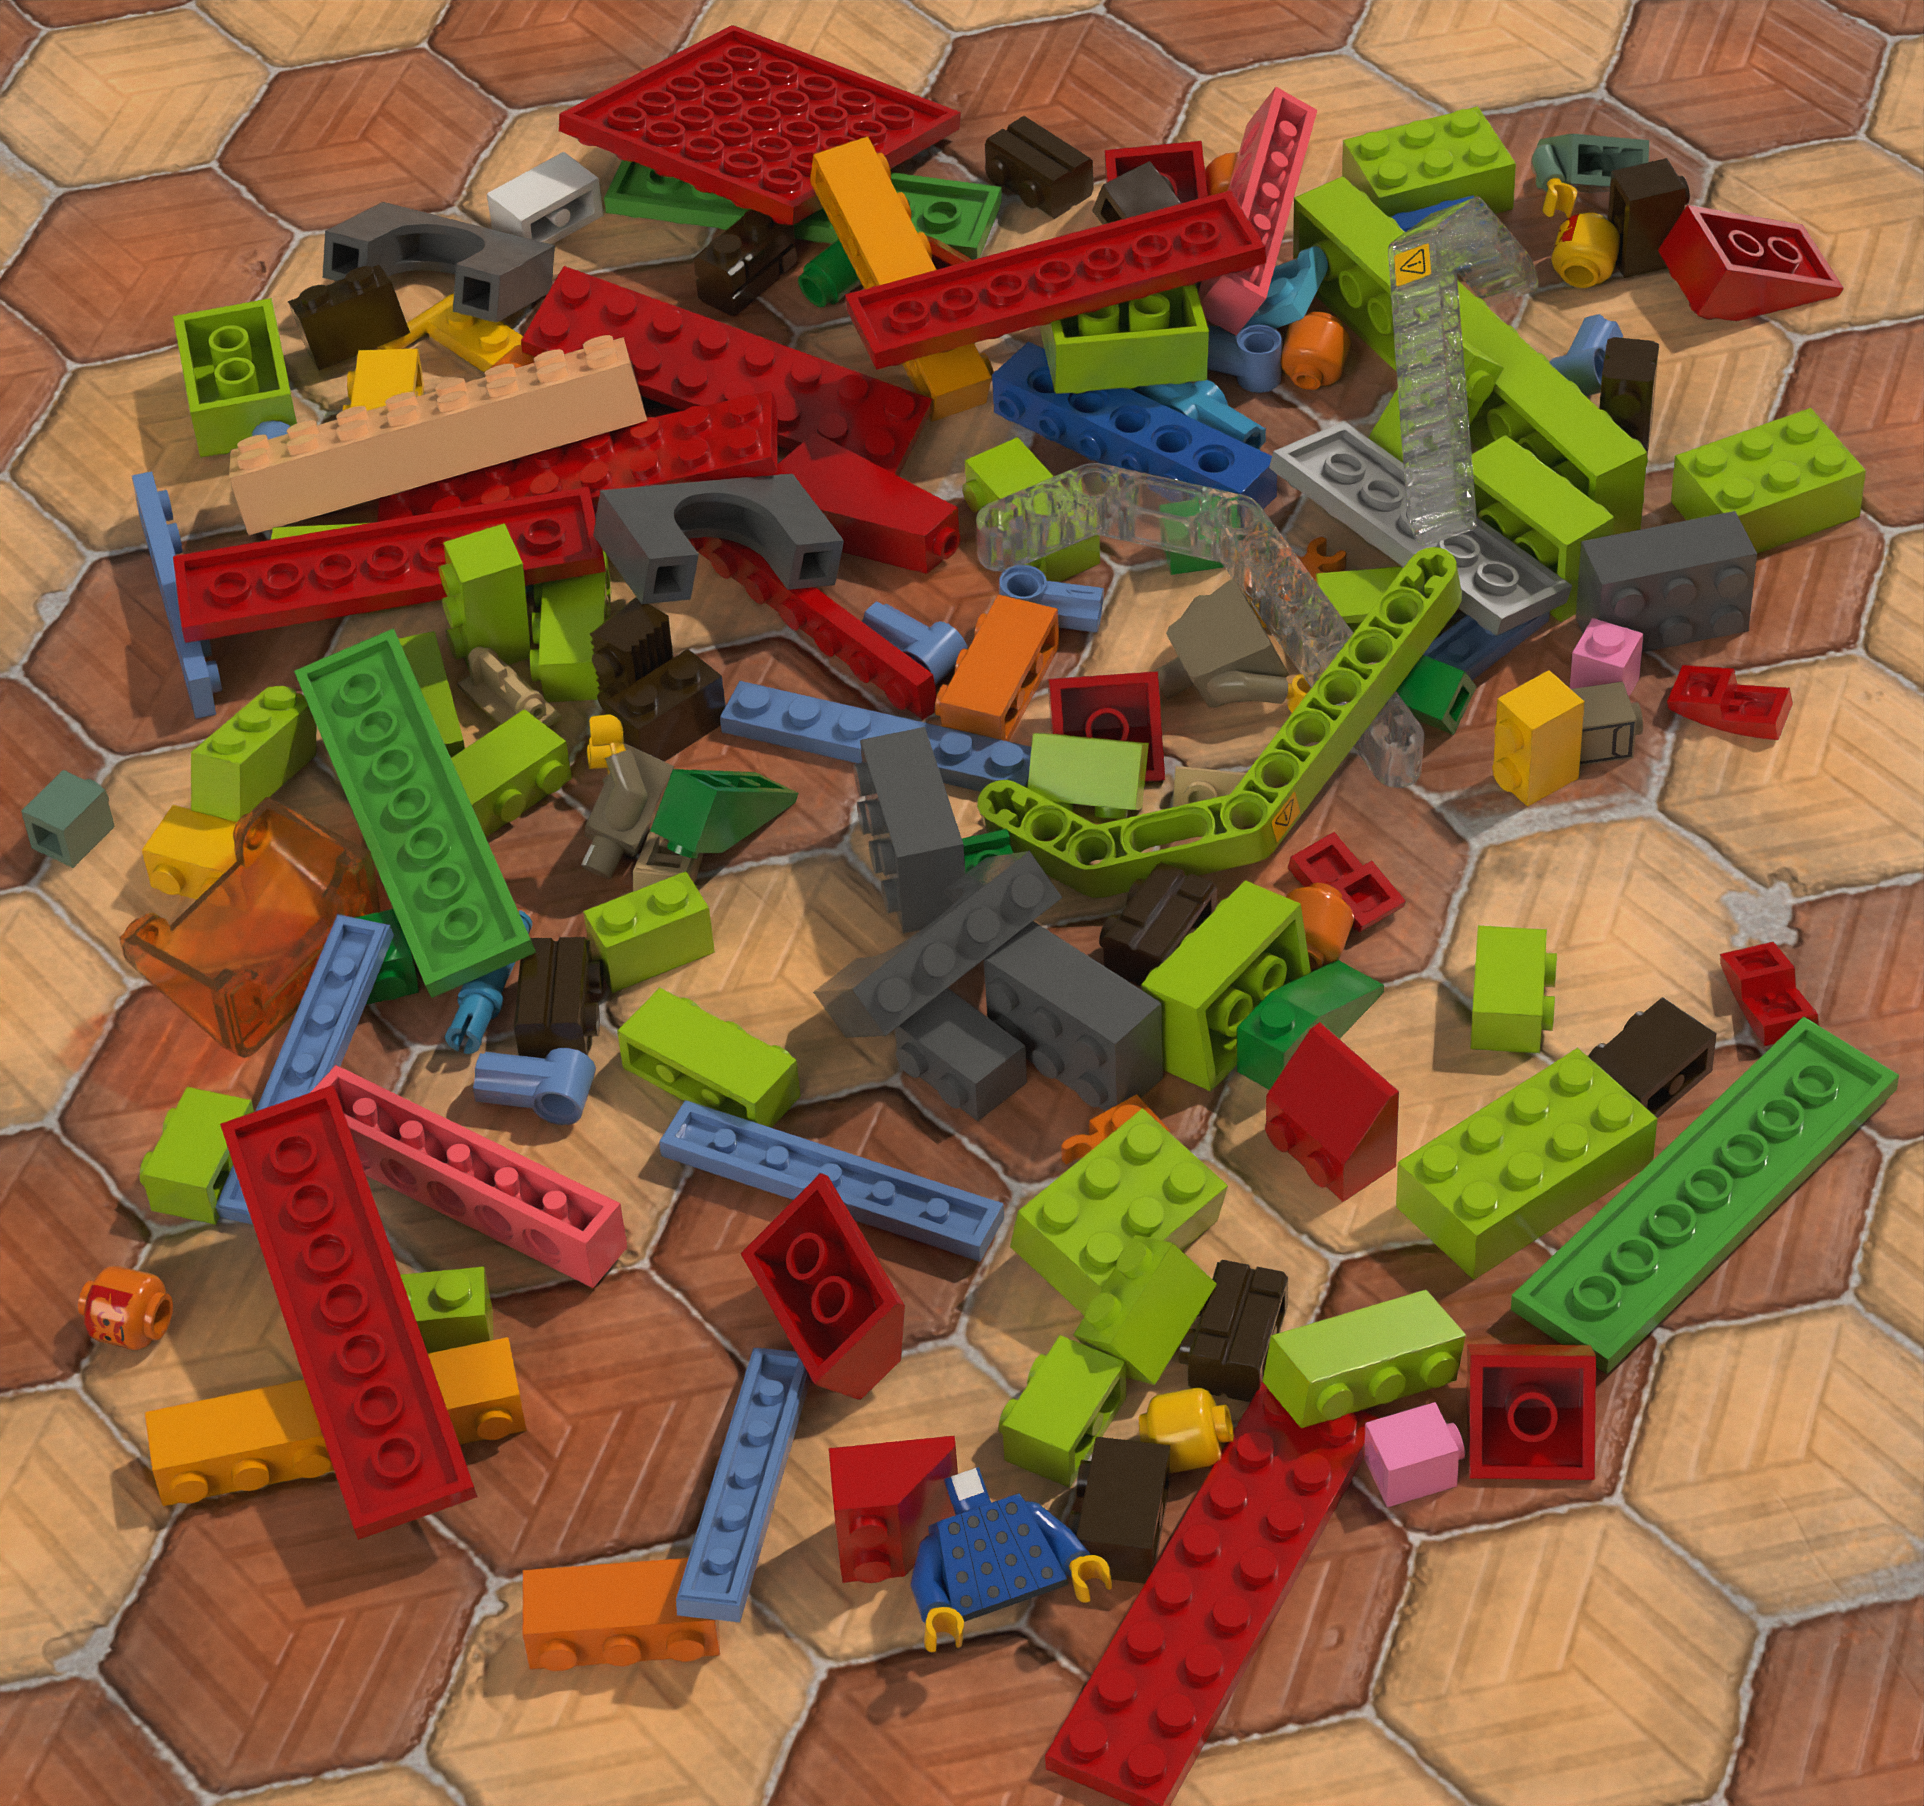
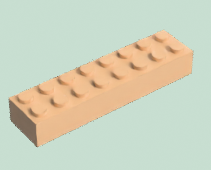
(435, 434)

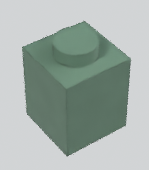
(68, 818)

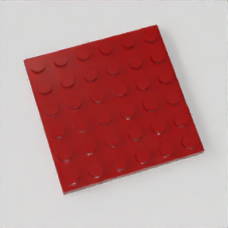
(748, 118)

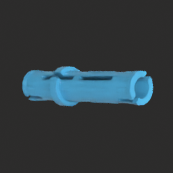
(479, 1003)

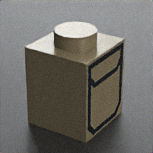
(1608, 723)

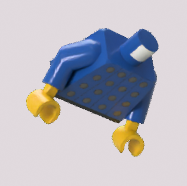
(994, 1558)

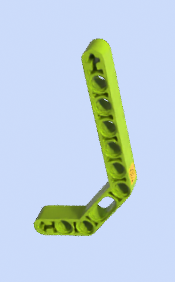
(1422, 593)

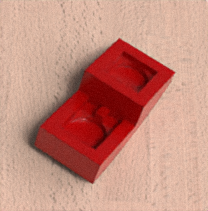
(1717, 701)
(1361, 886)
(1766, 990)

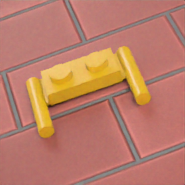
(469, 337)

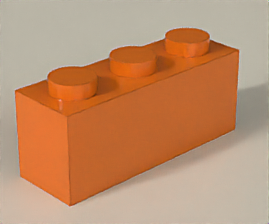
(1000, 669)
(611, 1616)

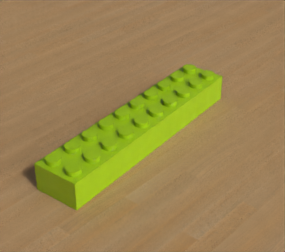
(1529, 398)

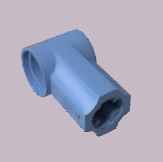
(1587, 354)
(1250, 356)
(1077, 605)
(931, 647)
(551, 1086)

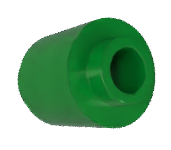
(828, 276)

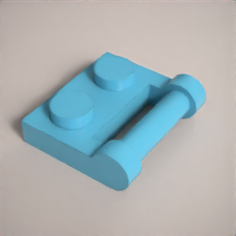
(1291, 289)

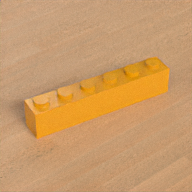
(885, 248)
(276, 1437)

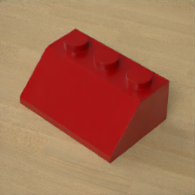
(829, 1291)

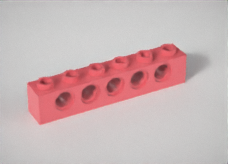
(1265, 189)
(480, 1181)

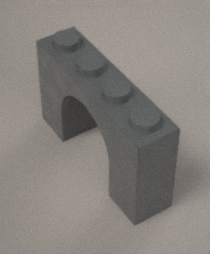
(491, 268)
(650, 528)
(987, 910)

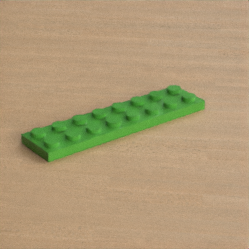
(940, 208)
(414, 814)
(1704, 1193)

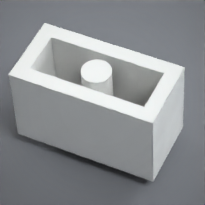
(547, 201)

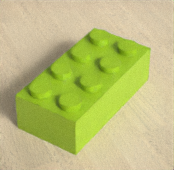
(1525, 1163)

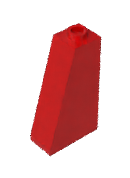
(873, 508)

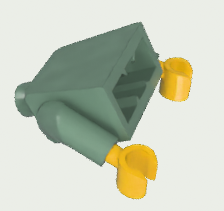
(1581, 164)

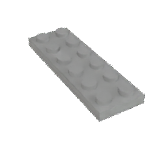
(1367, 493)

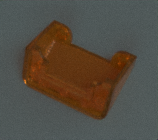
(257, 932)

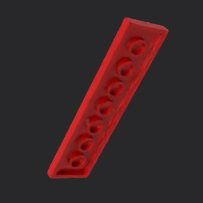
(1054, 279)
(702, 362)
(682, 447)
(373, 564)
(347, 1313)
(1208, 1604)

